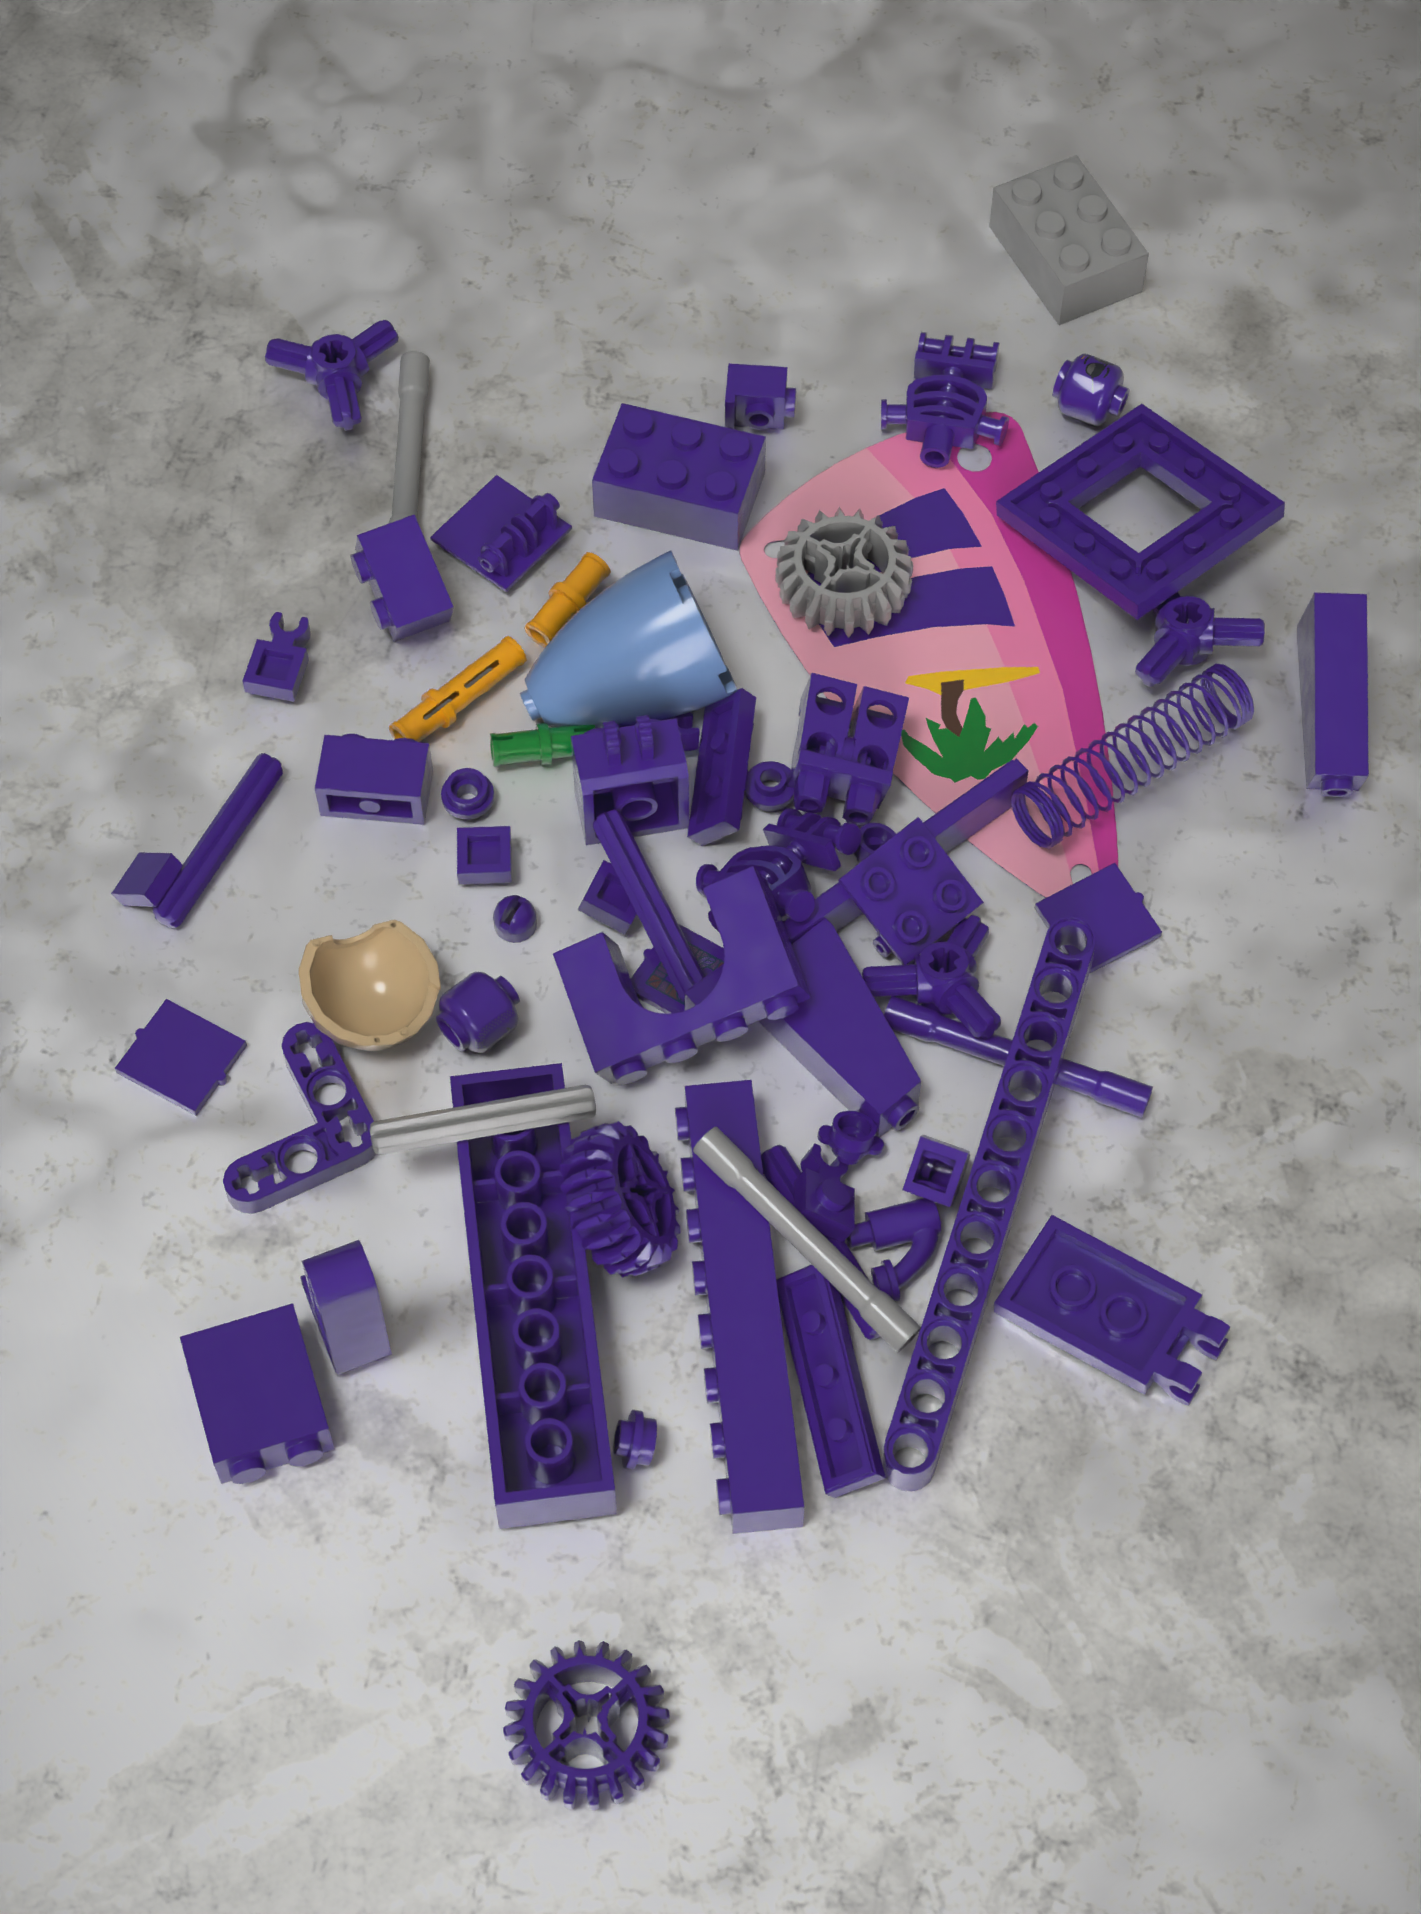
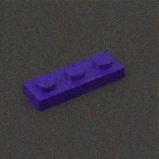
(722, 768)

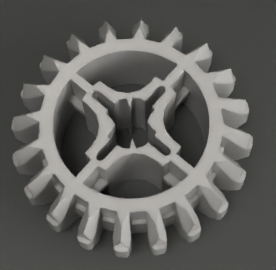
(850, 587)

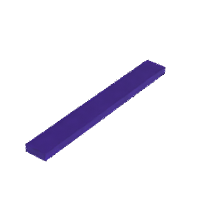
(948, 826)

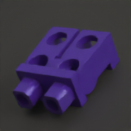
(840, 765)

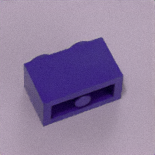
(402, 578)
(374, 779)

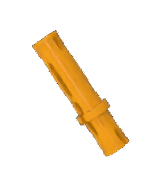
(501, 659)

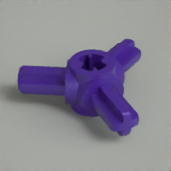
(335, 366)
(1188, 634)
(943, 979)

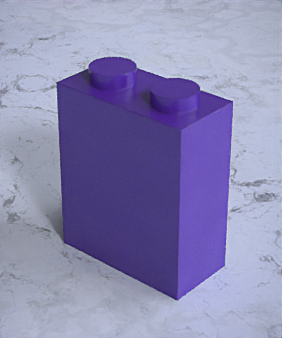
(257, 1395)

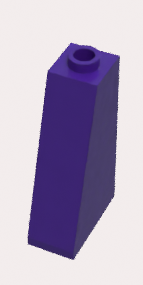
(1334, 692)
(845, 1035)

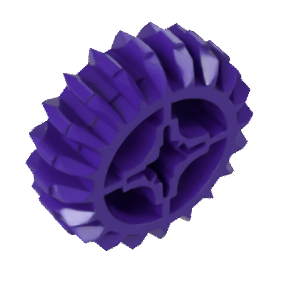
(620, 1199)
(567, 1744)

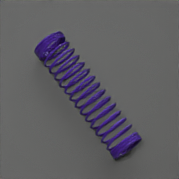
(1054, 808)

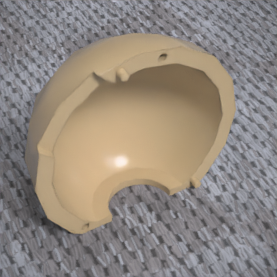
(370, 986)

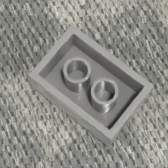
(1068, 239)

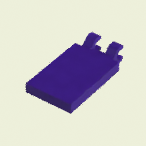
(1110, 1311)

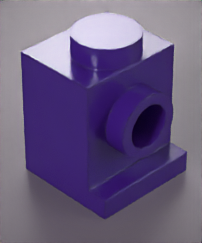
(758, 397)

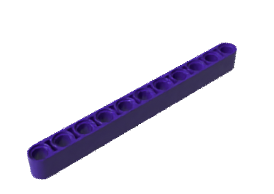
(987, 1219)

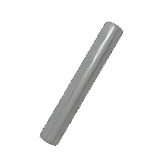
(482, 1119)

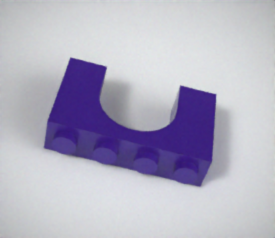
(756, 982)

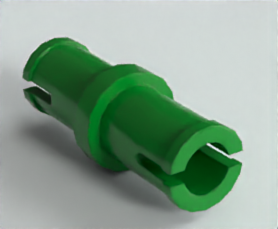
(534, 745)

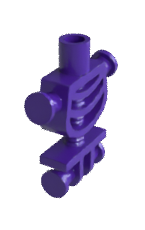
(948, 399)
(791, 842)

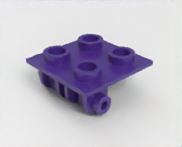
(502, 532)
(910, 892)

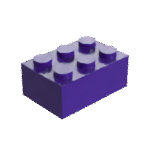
(679, 476)

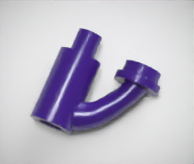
(896, 1225)

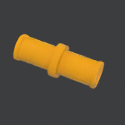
(567, 598)

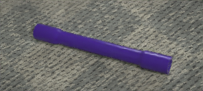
(931, 1026)

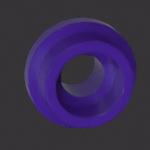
(467, 782)
(764, 797)
(635, 1440)

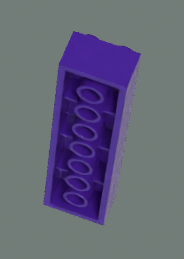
(532, 1315)

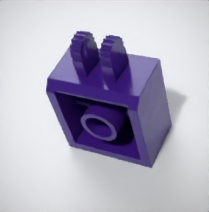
(634, 771)

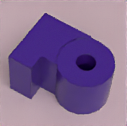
(936, 1170)

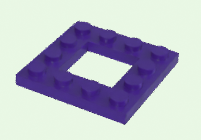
(1230, 513)

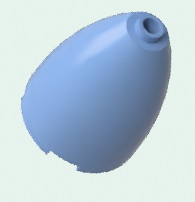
(630, 655)

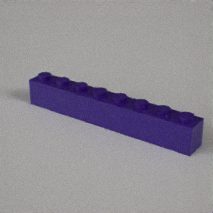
(741, 1323)

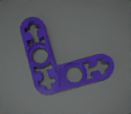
(323, 1138)

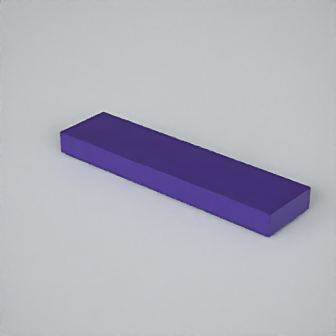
(829, 1382)

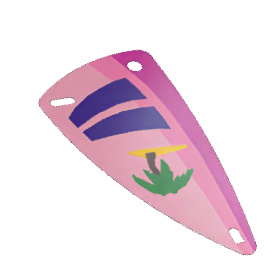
(980, 647)

